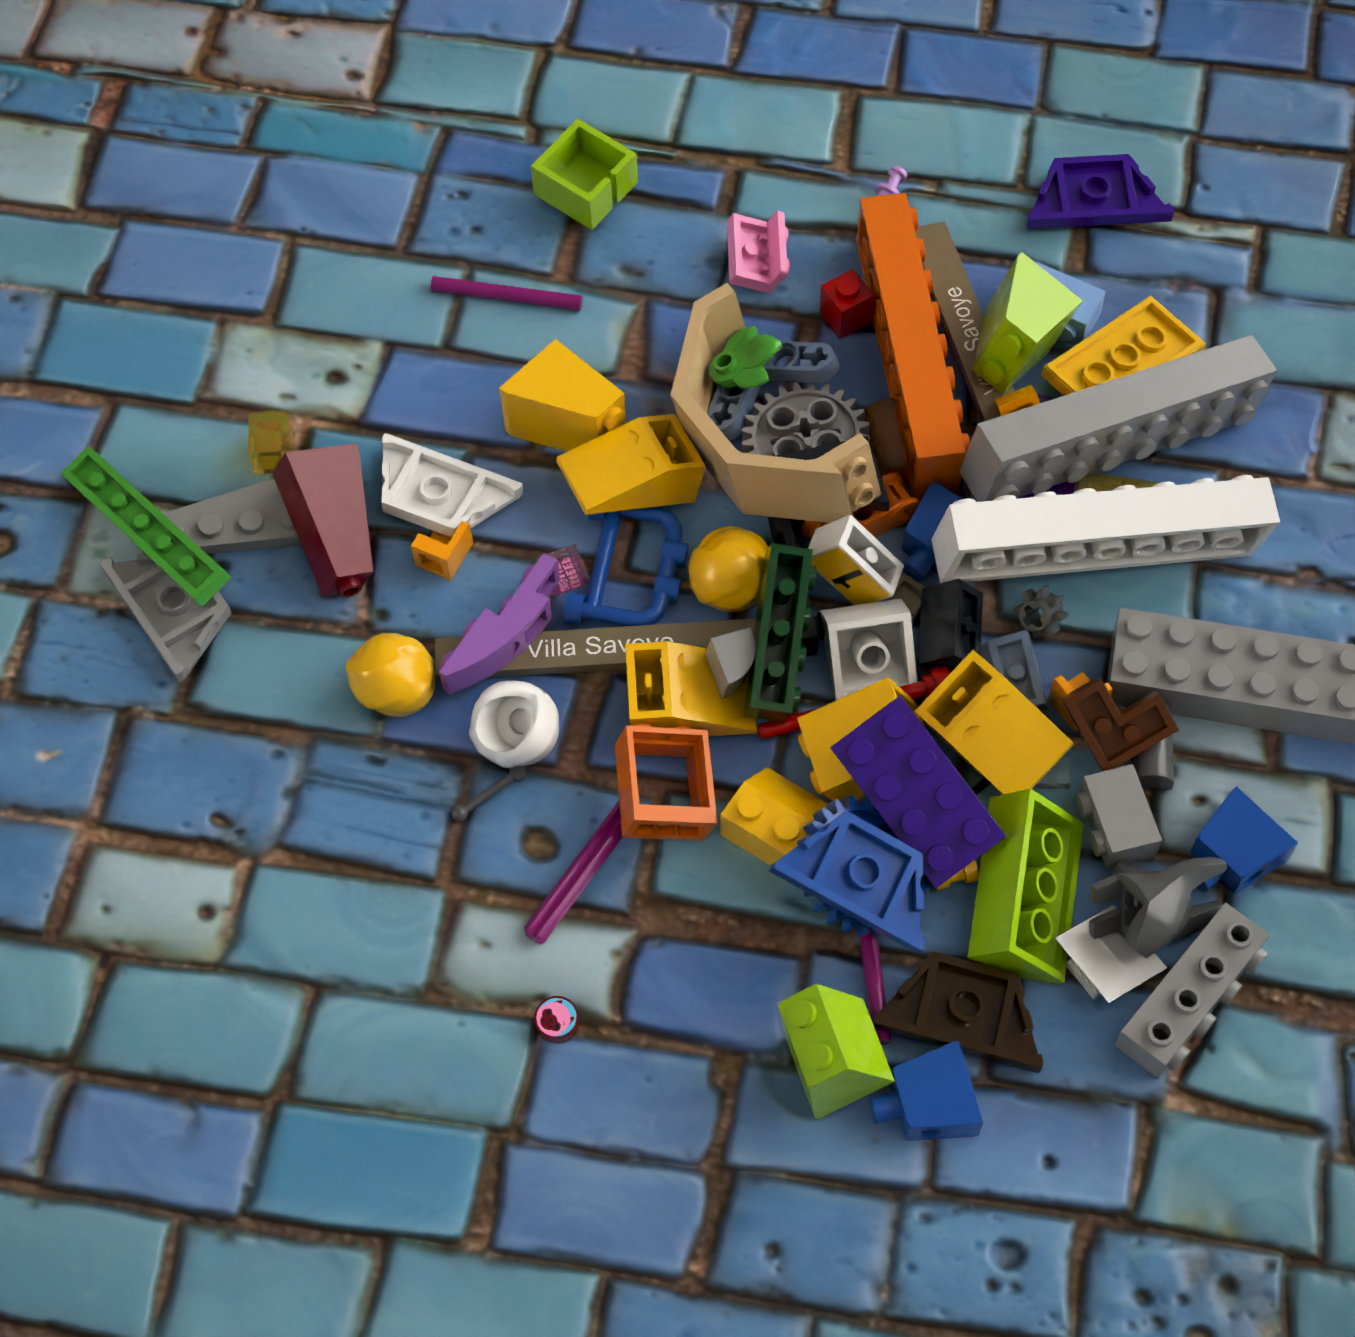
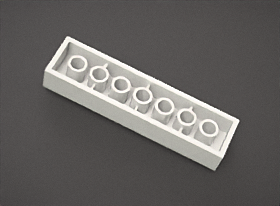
(1104, 529)

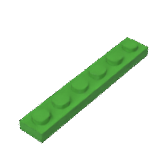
(146, 526)

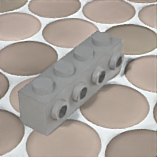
(1192, 990)

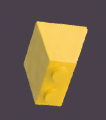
(560, 400)
(833, 722)

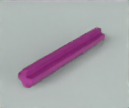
(575, 878)

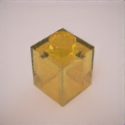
(269, 438)

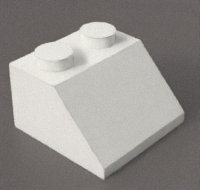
(868, 645)

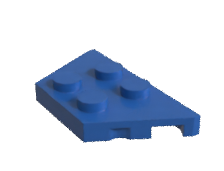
(862, 876)

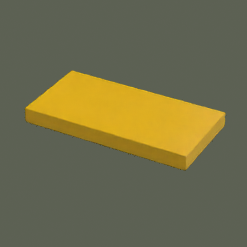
(1128, 344)

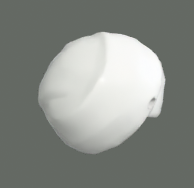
(514, 724)

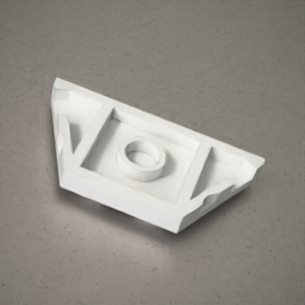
(440, 489)

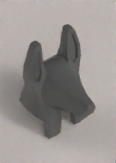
(1155, 903)

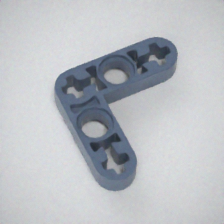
(810, 364)

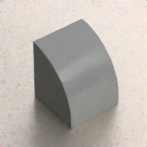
(731, 659)

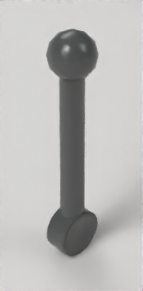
(515, 774)

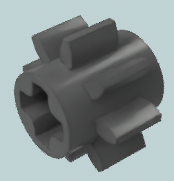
(1030, 616)

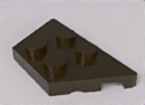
(966, 1004)

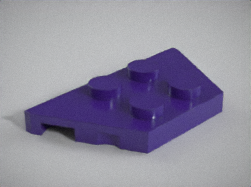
(1096, 193)

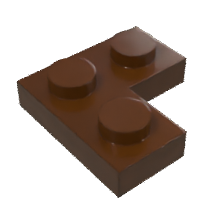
(1116, 734)

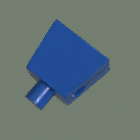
(921, 529)
(1245, 840)
(931, 1097)

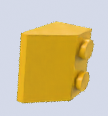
(768, 815)

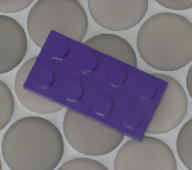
(918, 791)

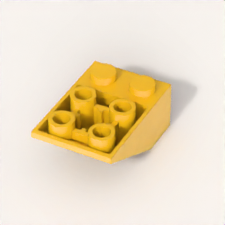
(635, 467)
(676, 687)
(993, 726)

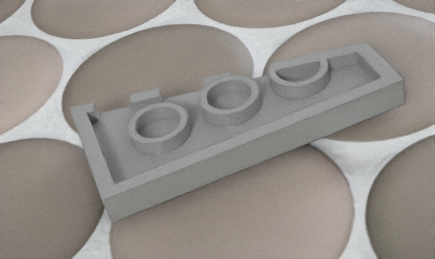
(238, 520)

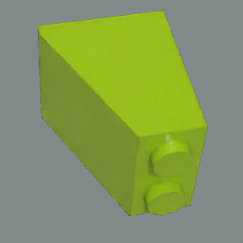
(1022, 323)
(833, 1047)

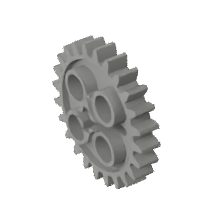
(801, 414)

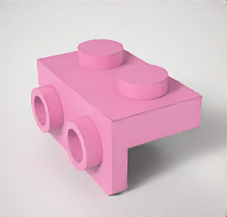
(757, 252)

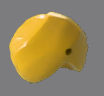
(728, 569)
(392, 674)

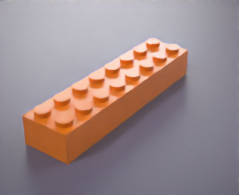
(910, 341)

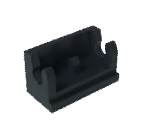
(949, 624)

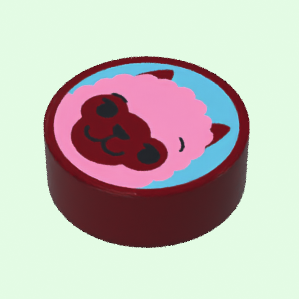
(556, 1019)

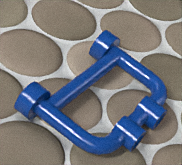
(666, 587)

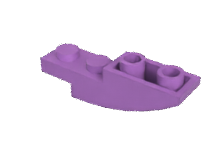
(501, 637)

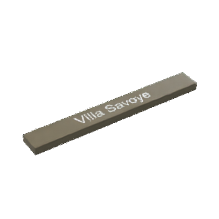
(958, 312)
(596, 647)

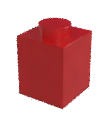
(846, 303)

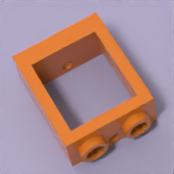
(665, 820)

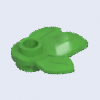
(744, 359)

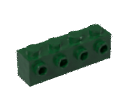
(778, 633)

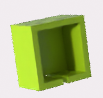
(584, 173)

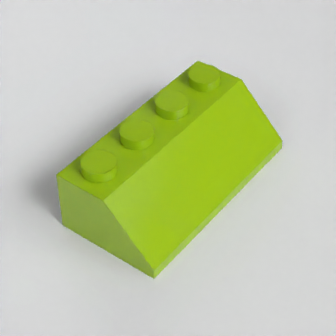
(1027, 888)

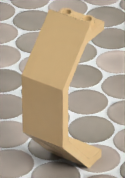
(756, 483)

